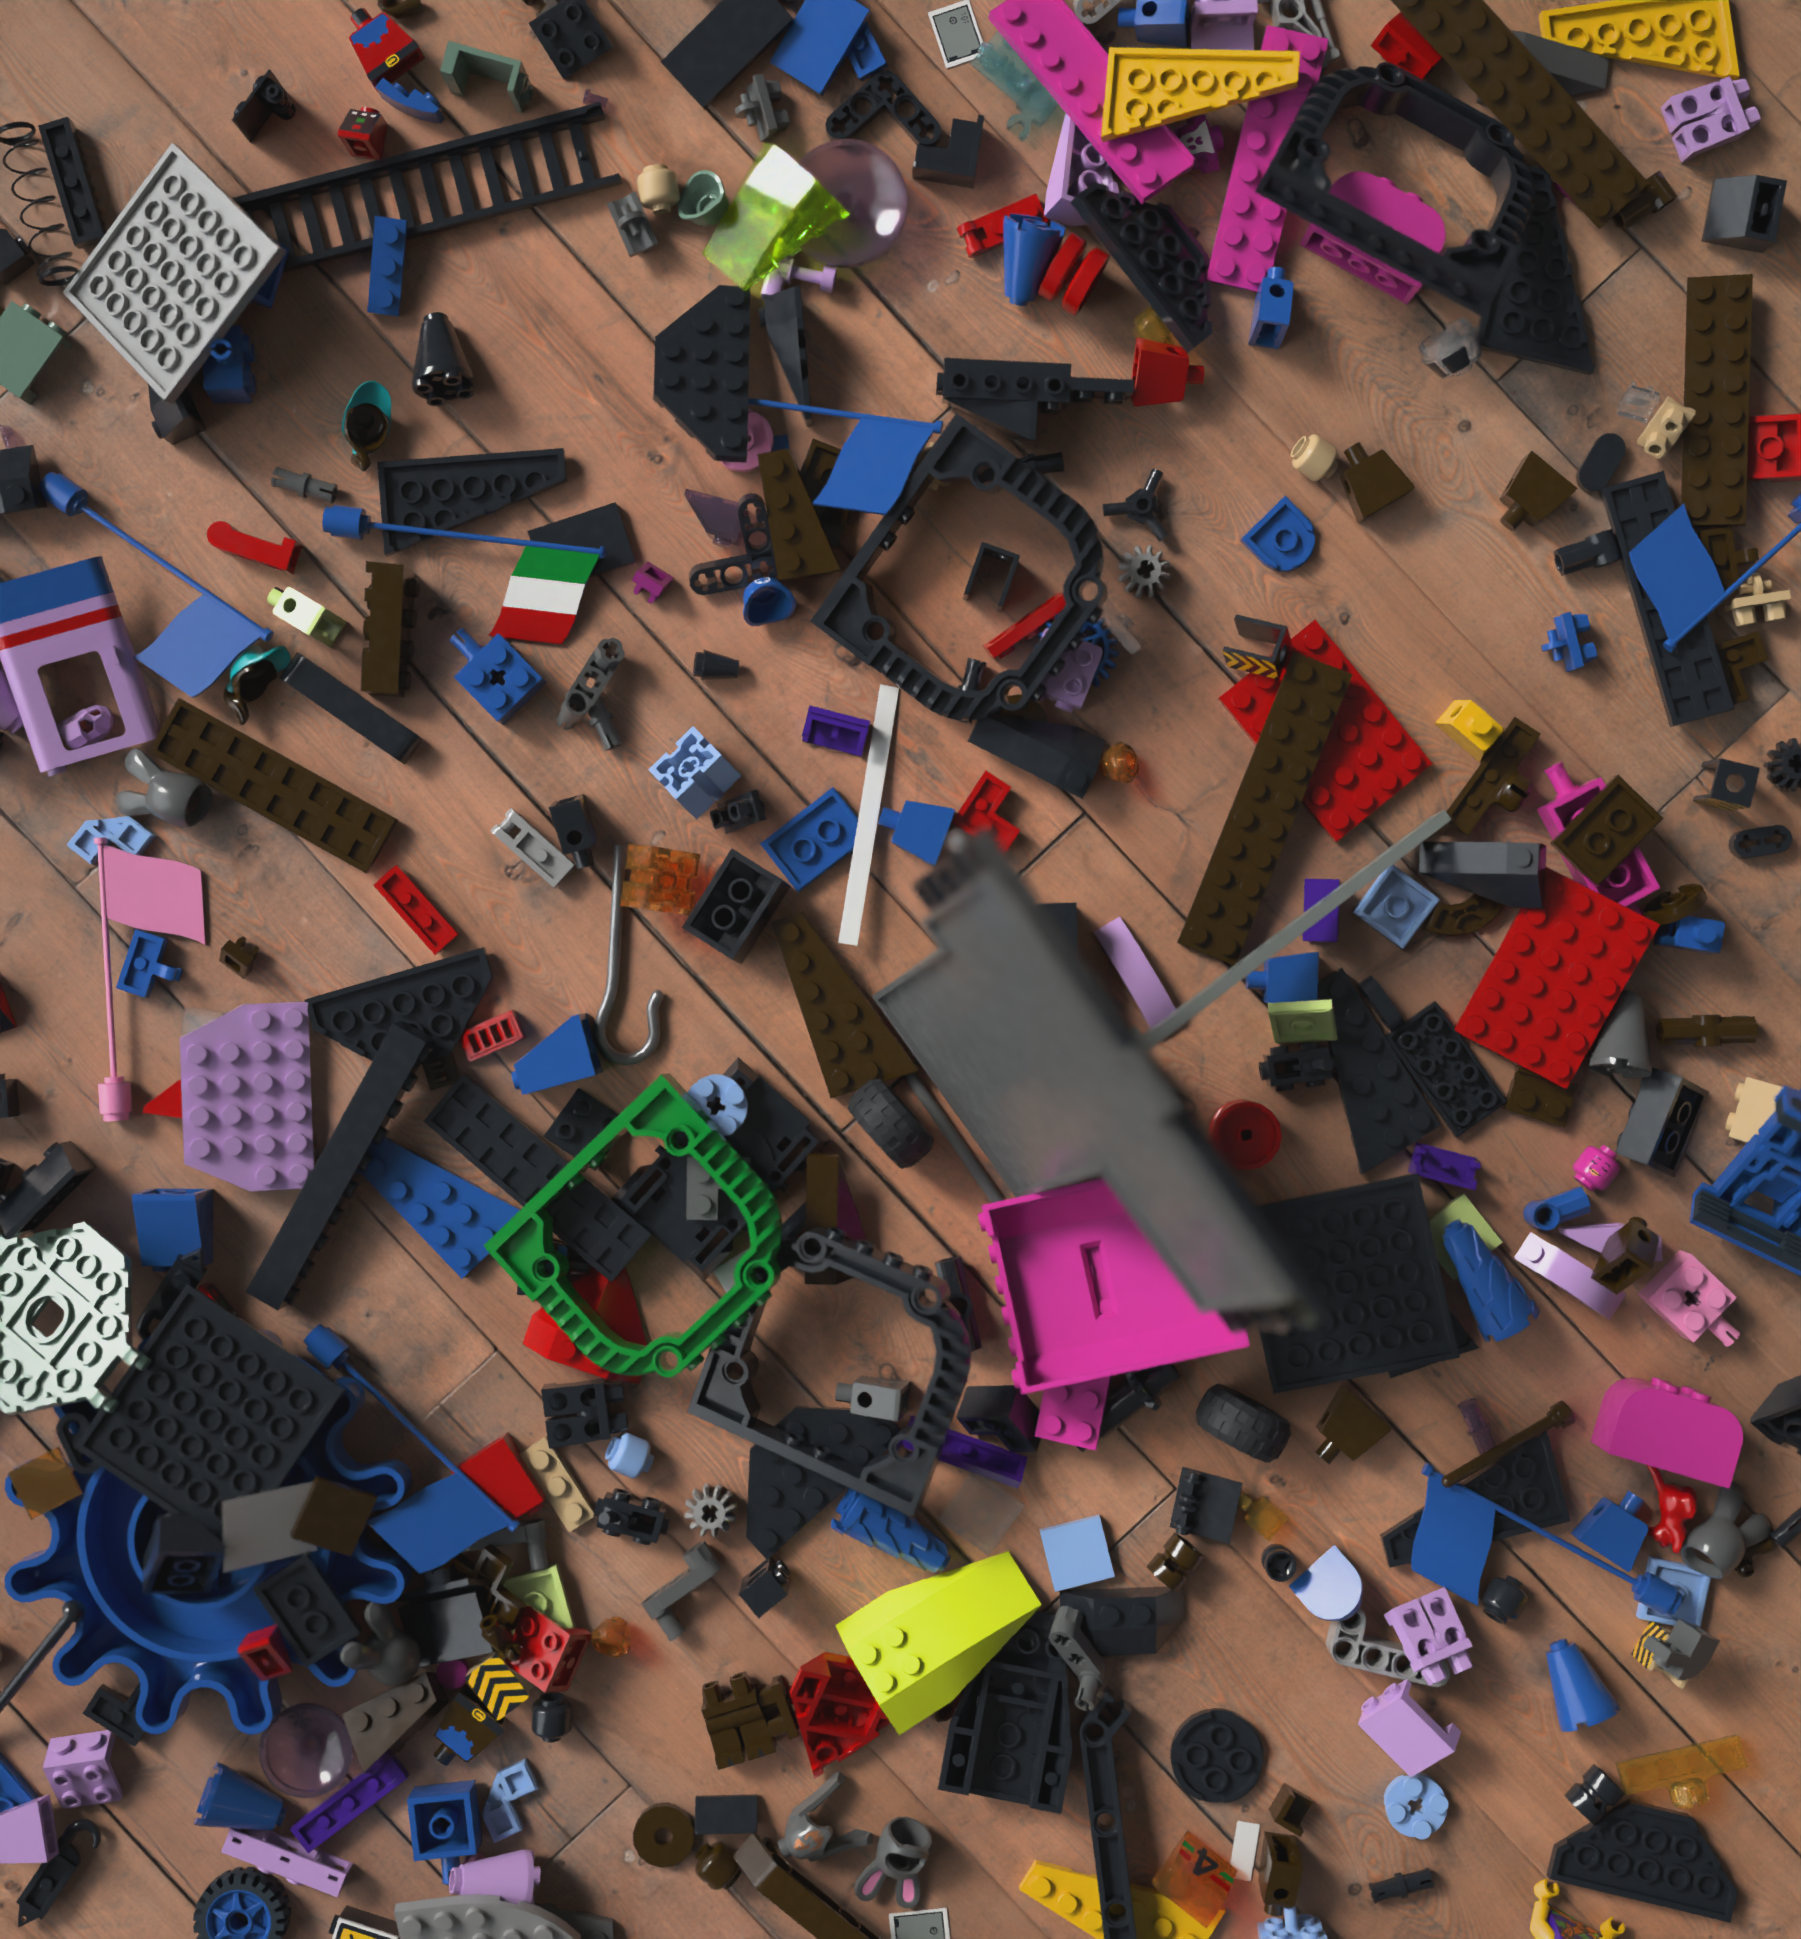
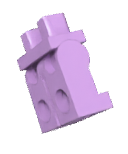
(1708, 117)
(1431, 1634)

